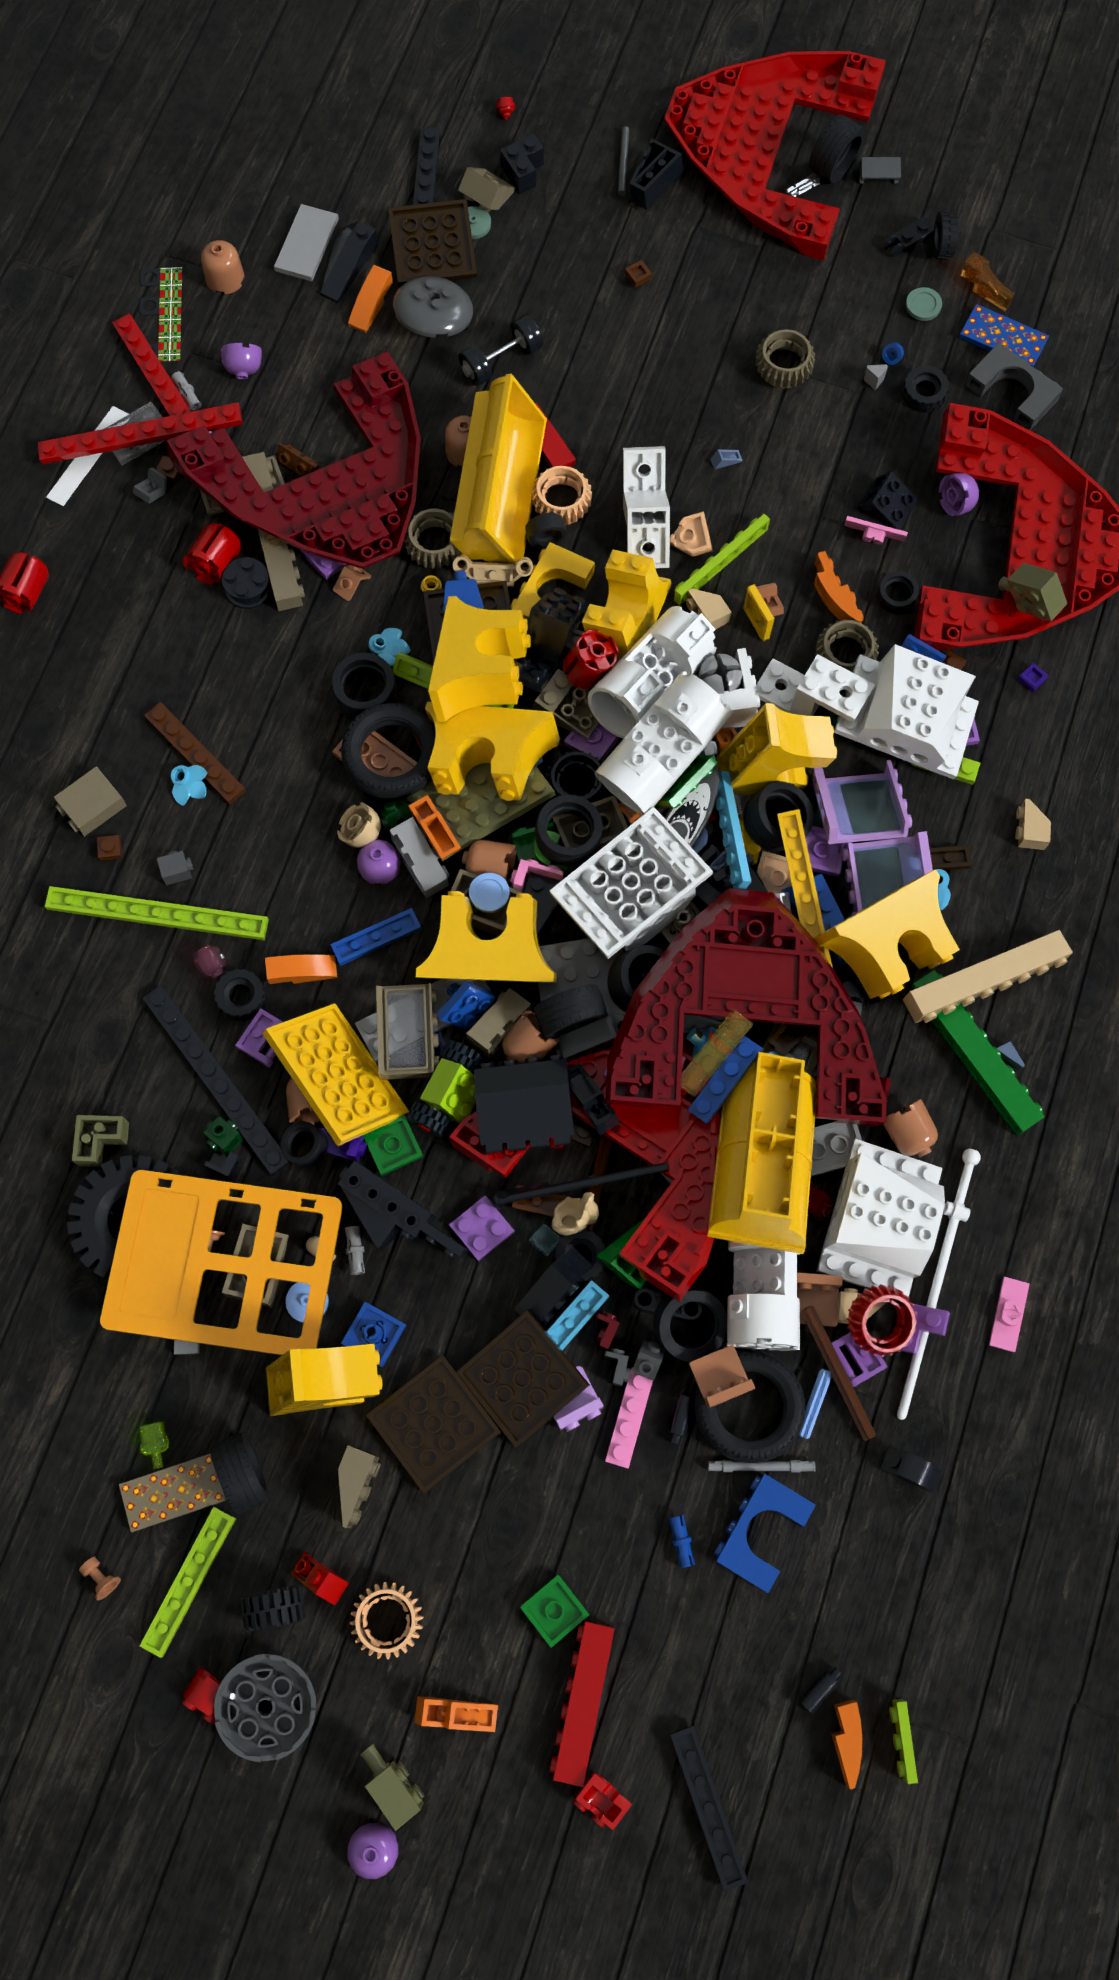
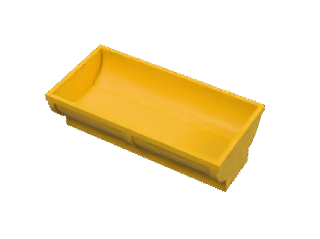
(498, 473)
(765, 1157)

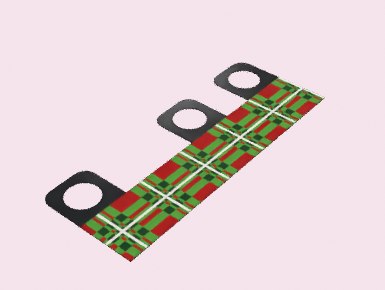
(169, 311)

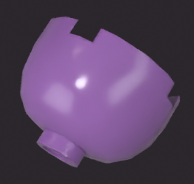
(241, 360)
(958, 493)
(378, 862)
(372, 1850)

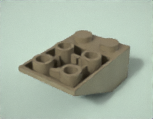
(567, 704)
(354, 1477)

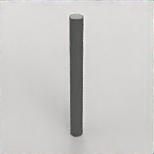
(623, 161)

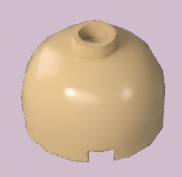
(359, 826)

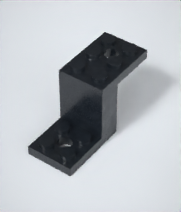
(551, 629)

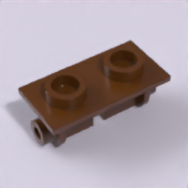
(293, 460)

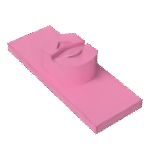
(875, 532)
(1009, 1314)

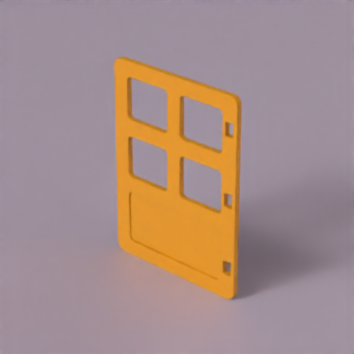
(166, 1252)

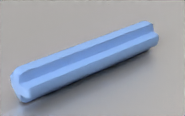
(815, 1402)

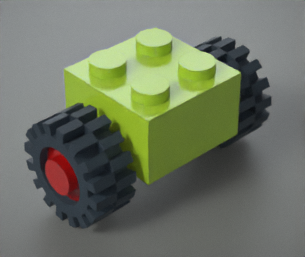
(449, 1090)

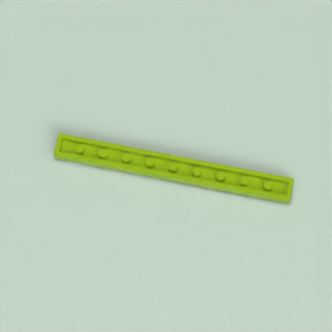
(156, 913)

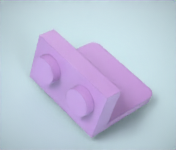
(584, 1405)

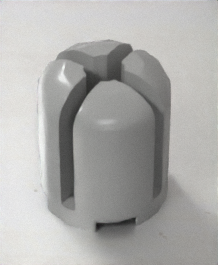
(721, 673)

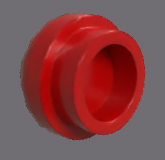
(505, 106)

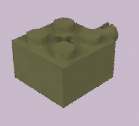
(1035, 591)
(392, 1789)

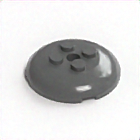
(433, 306)
(260, 1734)

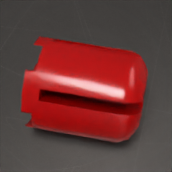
(212, 553)
(22, 582)
(590, 659)

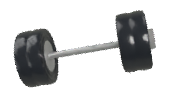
(525, 335)

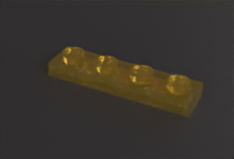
(715, 1052)

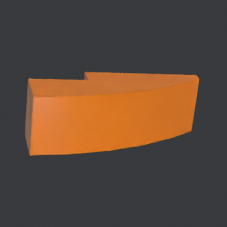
(370, 298)
(434, 827)
(300, 968)
(848, 1741)

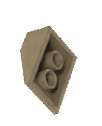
(236, 1283)

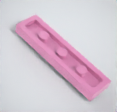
(629, 1420)

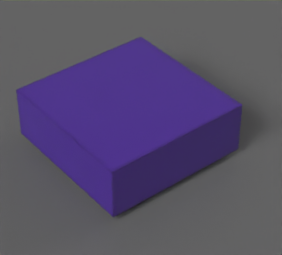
(1033, 677)

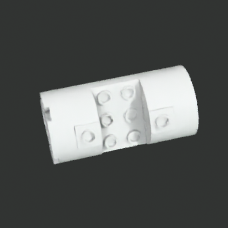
(631, 687)
(663, 743)
(764, 1299)

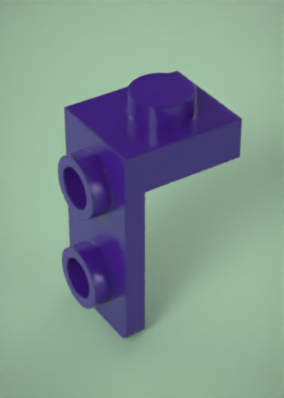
(350, 1150)

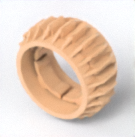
(562, 476)
(361, 1621)

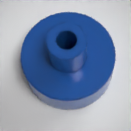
(892, 353)

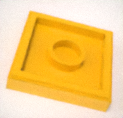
(758, 613)

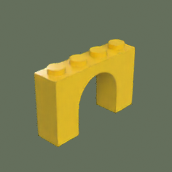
(553, 564)

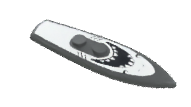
(695, 811)

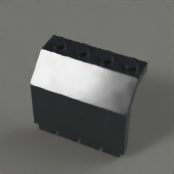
(523, 1104)

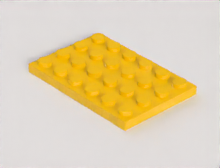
(335, 1073)

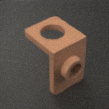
(349, 581)

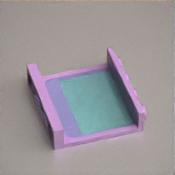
(861, 806)
(884, 867)

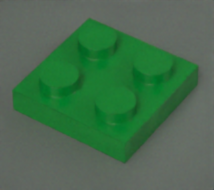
(393, 1145)
(554, 1611)

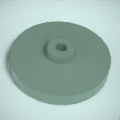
(479, 221)
(923, 304)

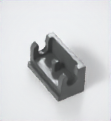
(880, 168)

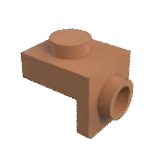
(769, 594)

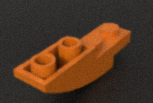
(836, 597)

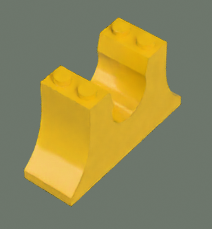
(632, 600)
(477, 658)
(493, 735)
(776, 749)
(872, 935)
(506, 958)
(322, 1378)

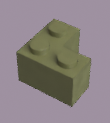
(93, 1133)

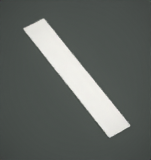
(80, 466)

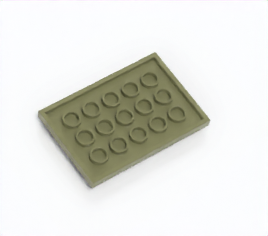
(478, 806)

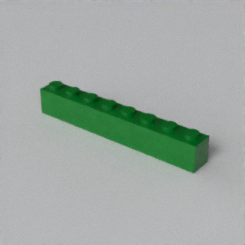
(986, 1065)

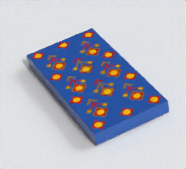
(989, 328)

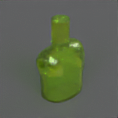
(154, 1442)

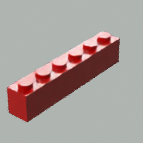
(583, 1703)

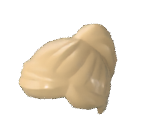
(575, 1214)

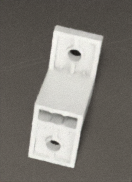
(646, 503)
(815, 688)
(741, 701)

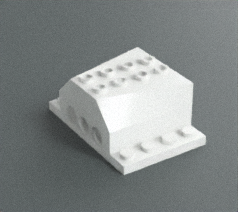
(914, 710)
(633, 885)
(883, 1219)

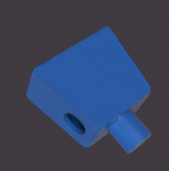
(464, 589)

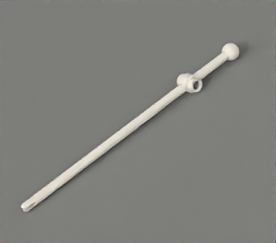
(956, 1212)

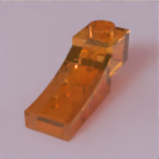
(986, 284)

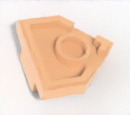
(692, 535)
(774, 872)

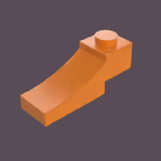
(455, 1714)

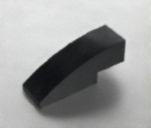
(591, 1100)

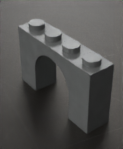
(1004, 364)

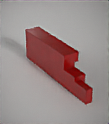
(554, 449)

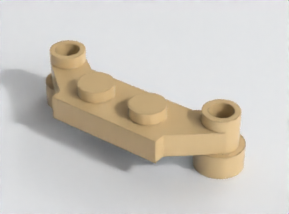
(493, 572)

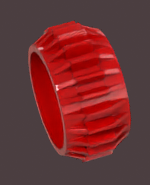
(905, 1322)

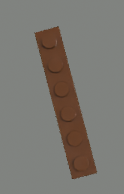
(194, 752)

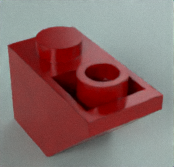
(319, 1578)

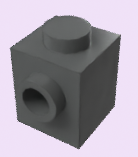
(175, 867)

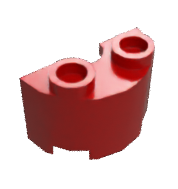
(202, 1694)
(602, 1800)

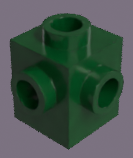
(395, 814)
(222, 1136)

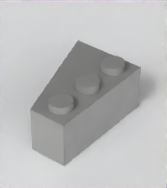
(419, 857)

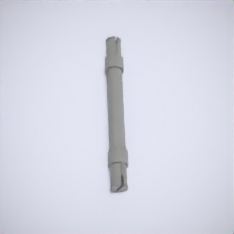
(792, 1466)

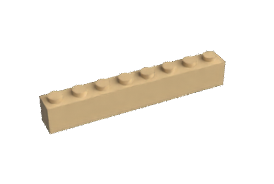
(987, 976)

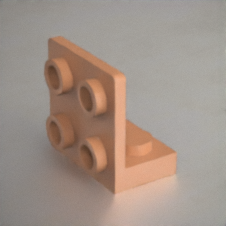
(821, 1293)
(720, 1376)

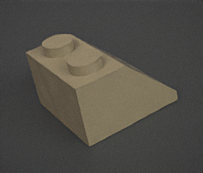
(485, 188)

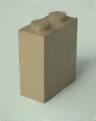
(89, 801)

